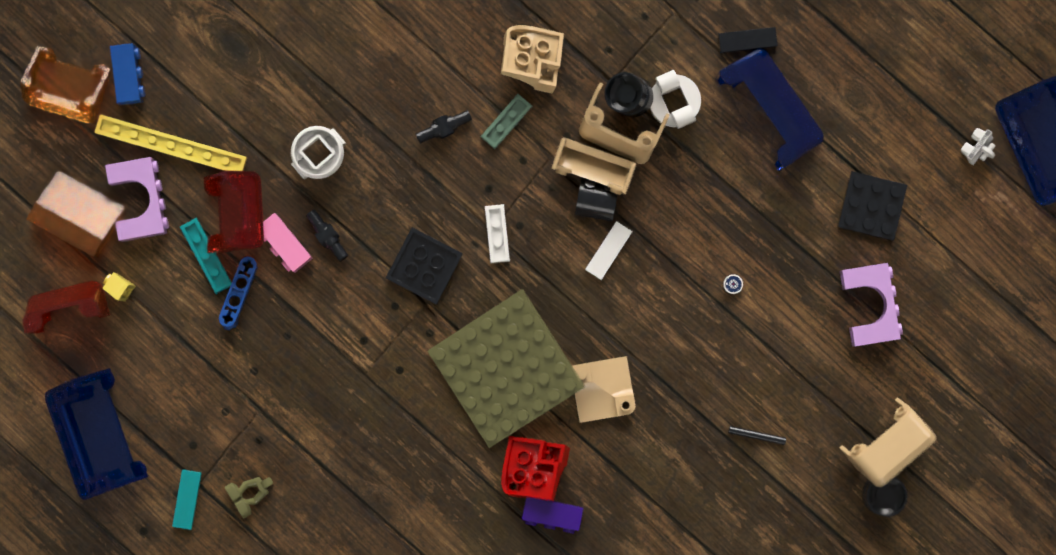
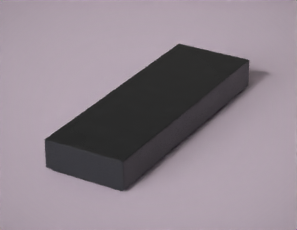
(747, 40)

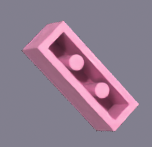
(285, 244)

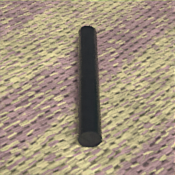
(757, 435)

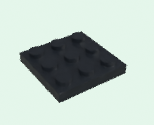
(872, 206)
(424, 265)

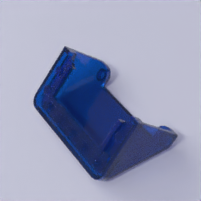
(778, 102)
(1031, 130)
(92, 435)

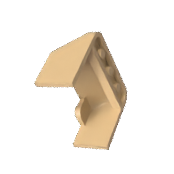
(593, 131)
(594, 165)
(893, 448)

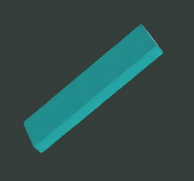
(209, 262)

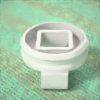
(667, 83)
(329, 165)

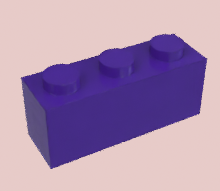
(552, 514)

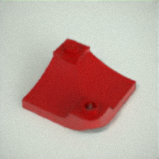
(533, 467)

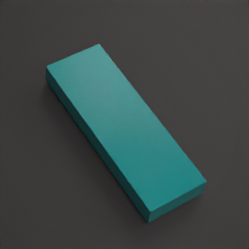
(187, 499)

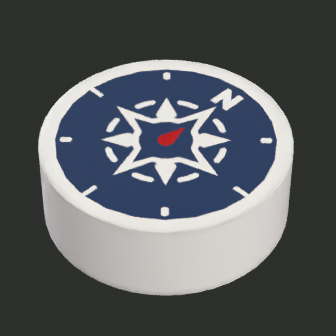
(733, 284)

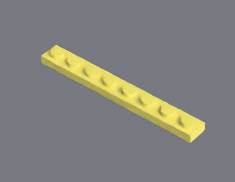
(169, 144)

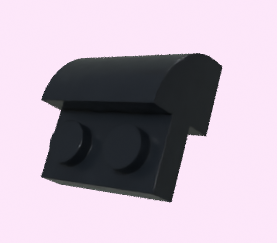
(595, 200)

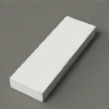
(497, 233)
(608, 250)

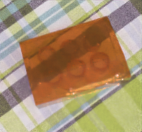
(76, 214)

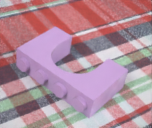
(153, 220)
(879, 279)

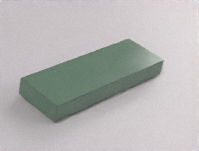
(506, 121)

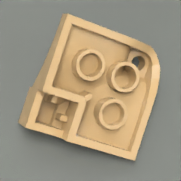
(532, 56)
(605, 389)

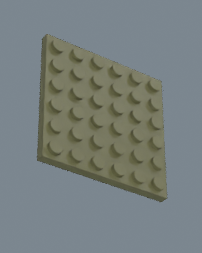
(506, 368)

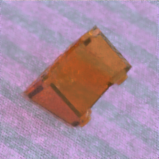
(64, 86)

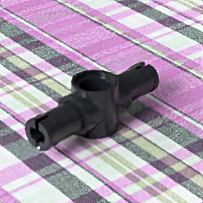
(443, 126)
(327, 235)

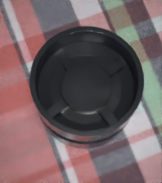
(628, 94)
(885, 499)

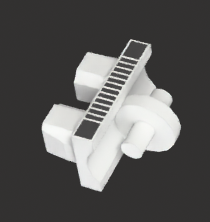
(983, 139)

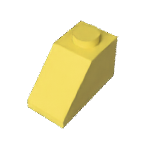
(118, 286)

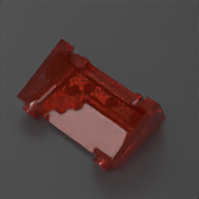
(239, 211)
(87, 295)

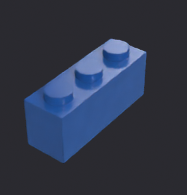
(127, 74)

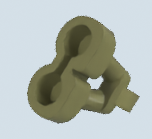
(242, 504)

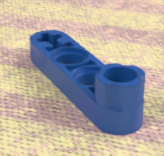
(235, 291)

